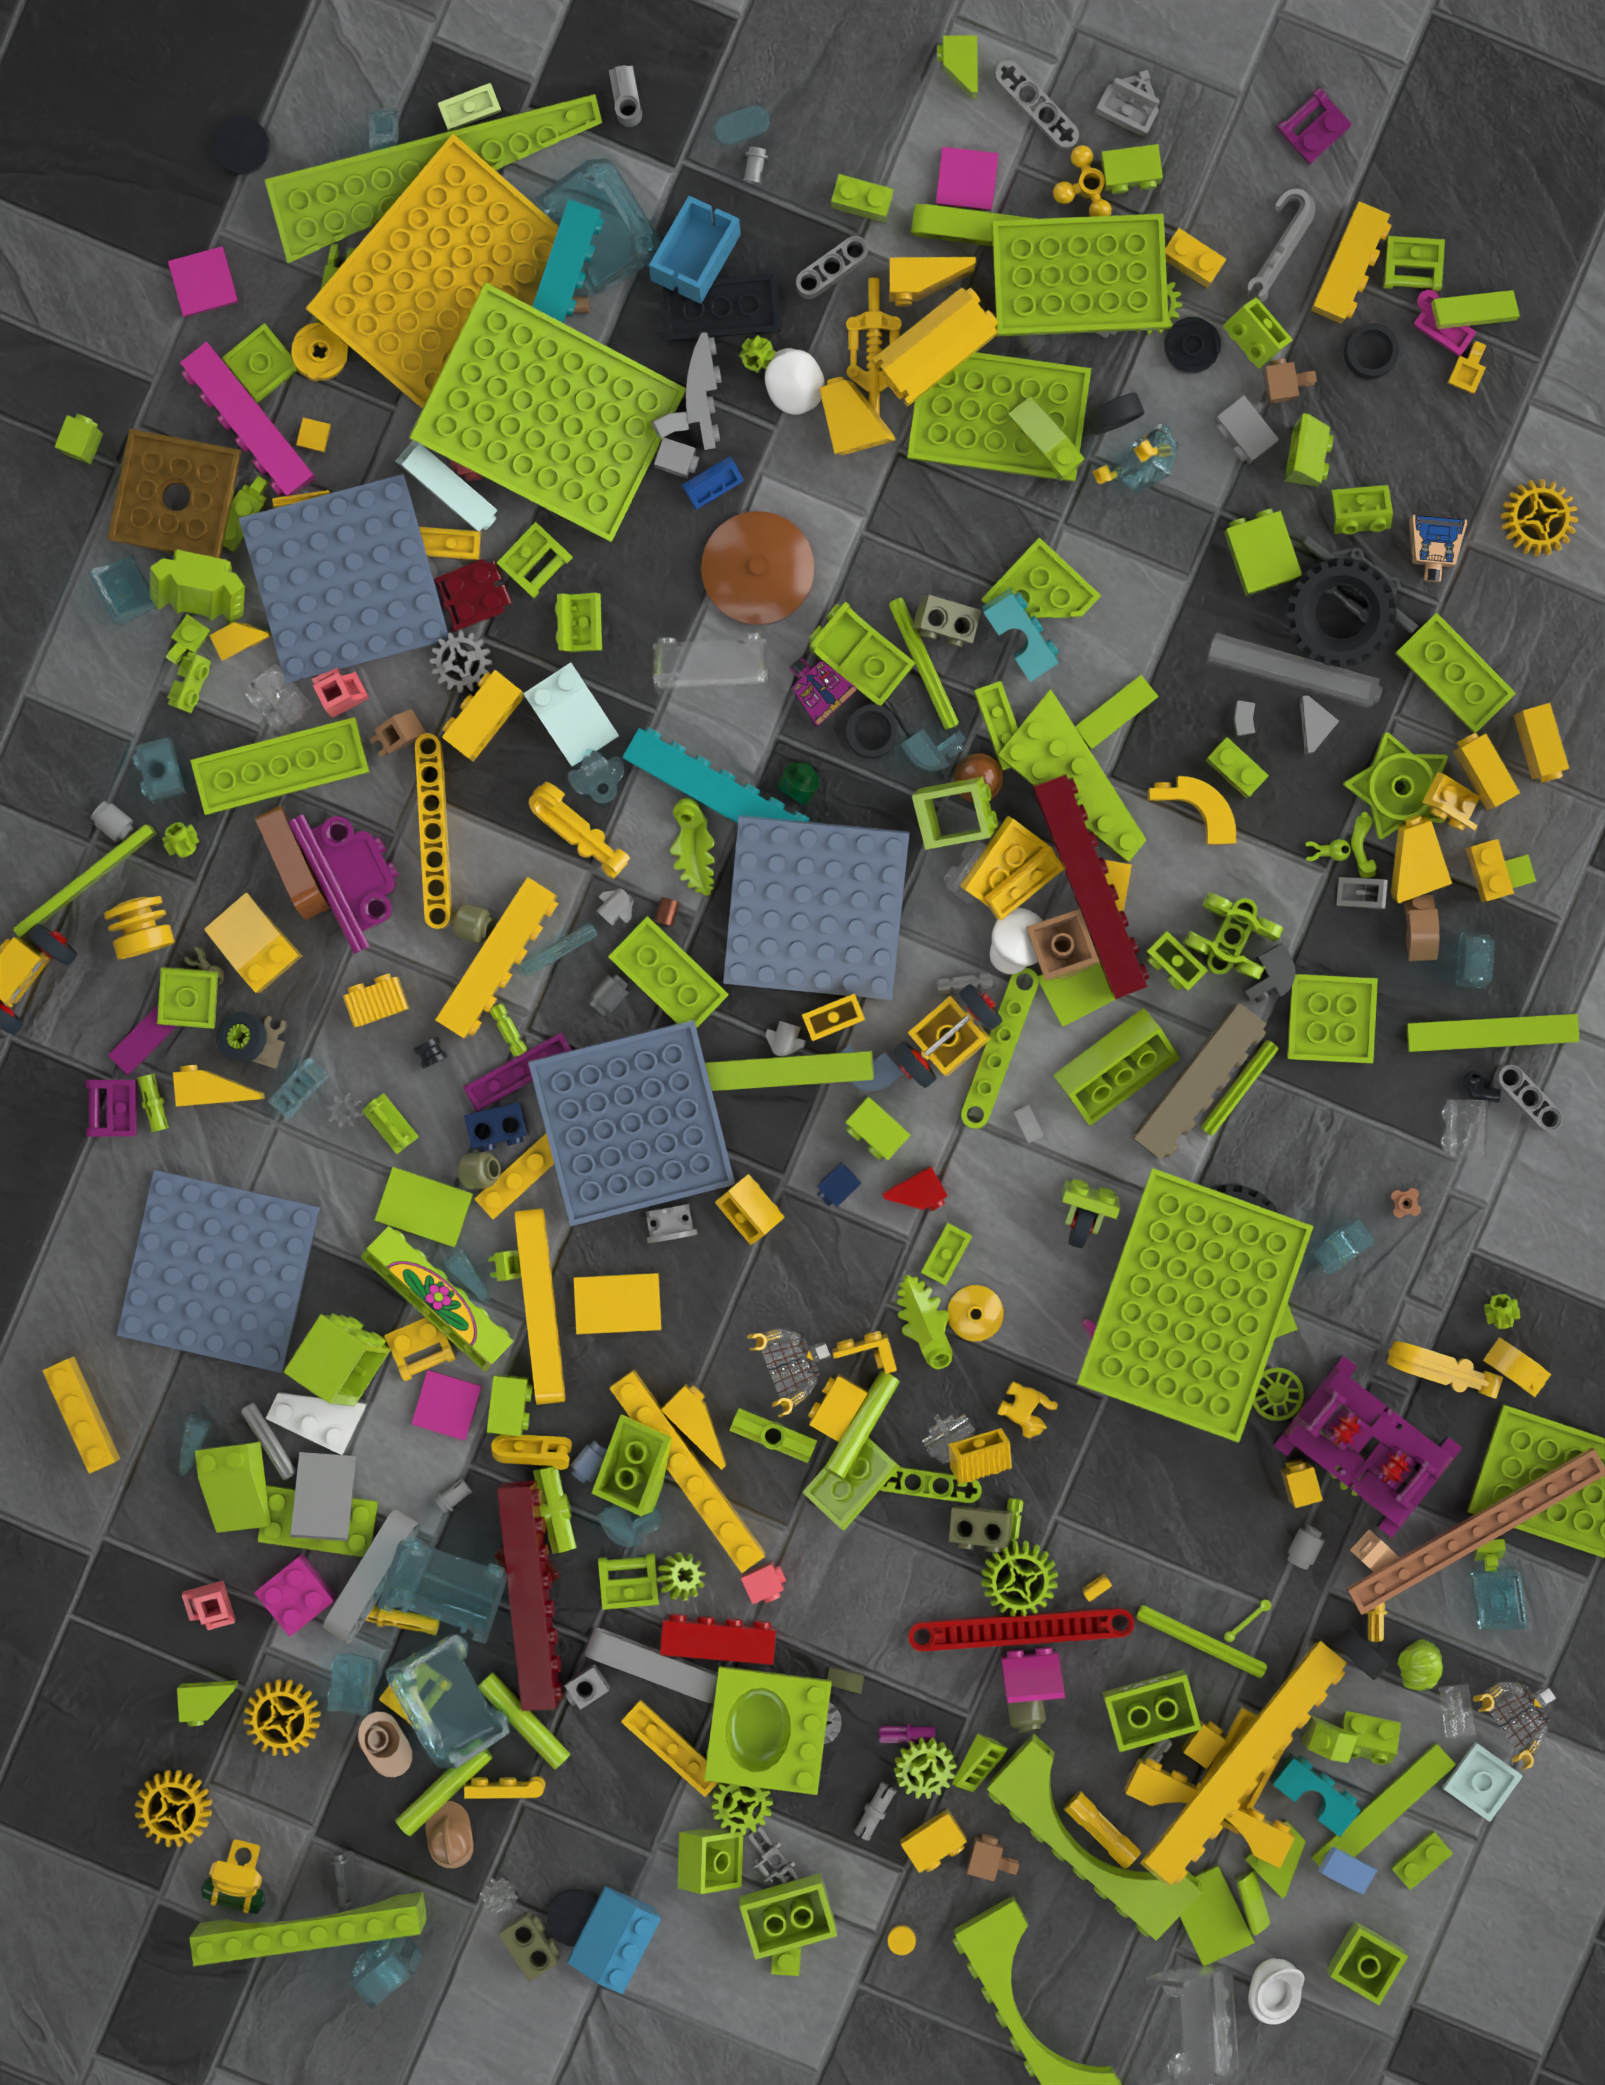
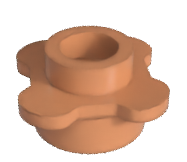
(1412, 1207)

